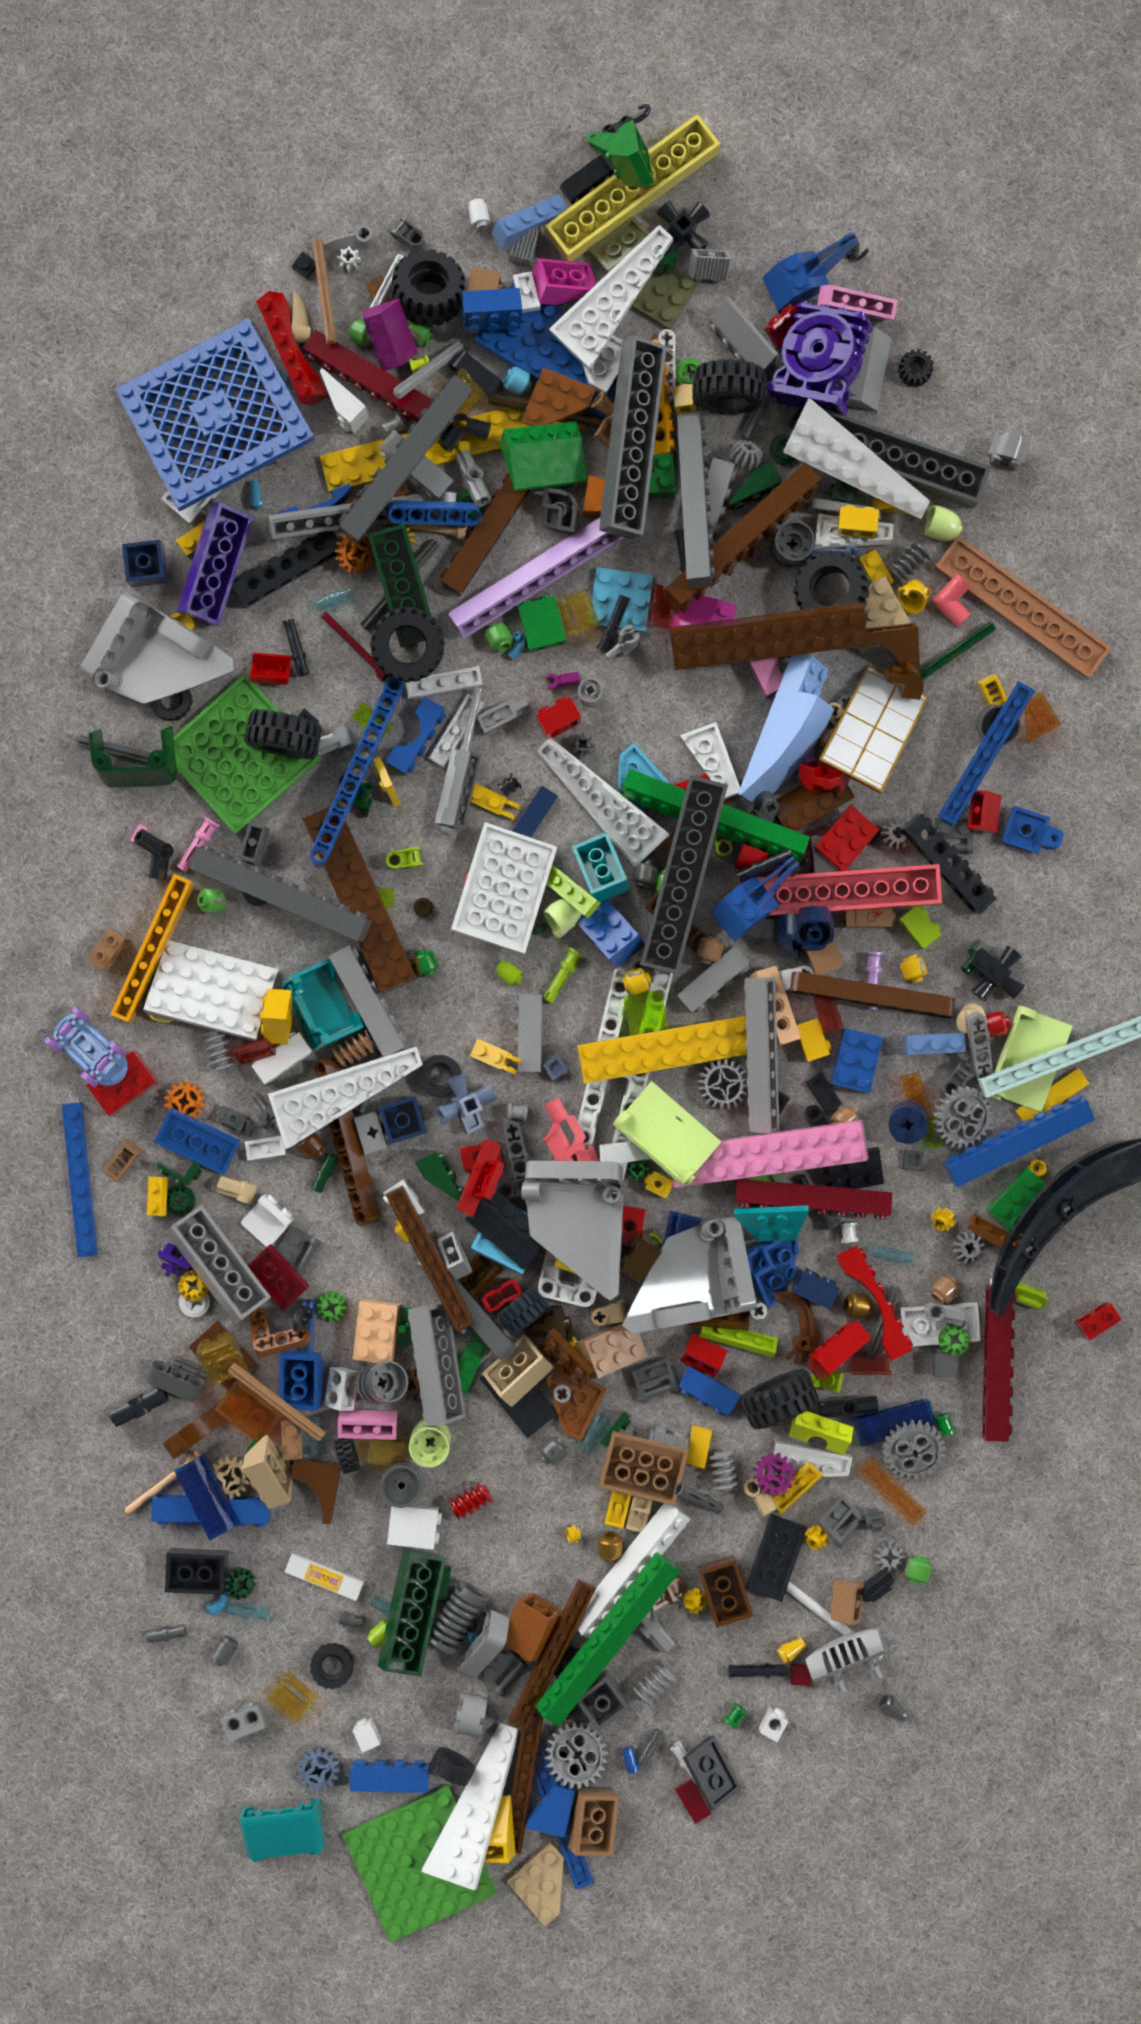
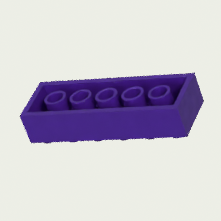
(214, 564)

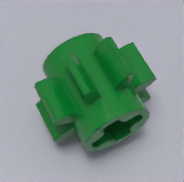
(641, 1172)

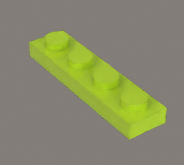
(572, 892)
(742, 1339)

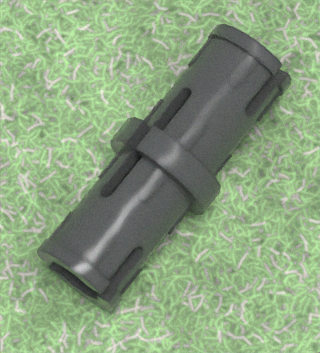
(166, 1633)

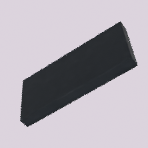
(529, 1412)
(776, 1557)

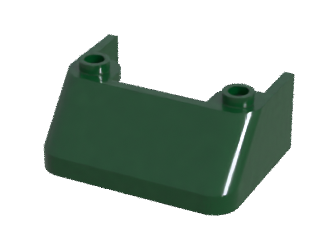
(160, 771)

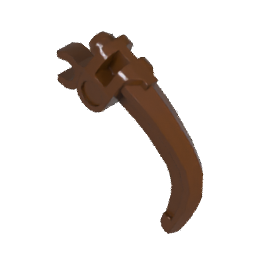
(808, 1335)

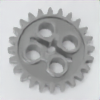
(955, 1133)
(914, 1449)
(561, 1766)

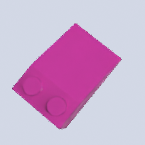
(561, 280)
(705, 610)

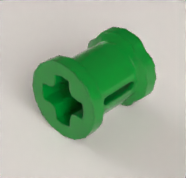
(945, 1424)
(735, 1715)

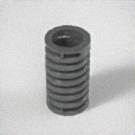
(458, 1612)

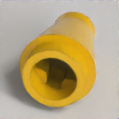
(790, 1650)

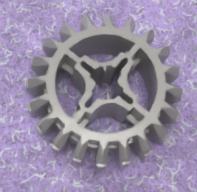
(706, 1087)

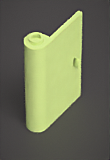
(1027, 1038)
(672, 1143)

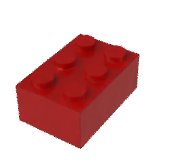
(135, 1083)
(837, 1349)

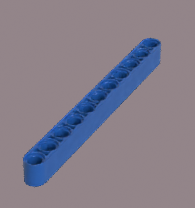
(356, 780)

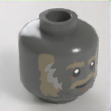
(645, 875)

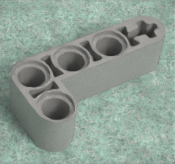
(486, 1646)

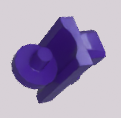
(167, 1255)

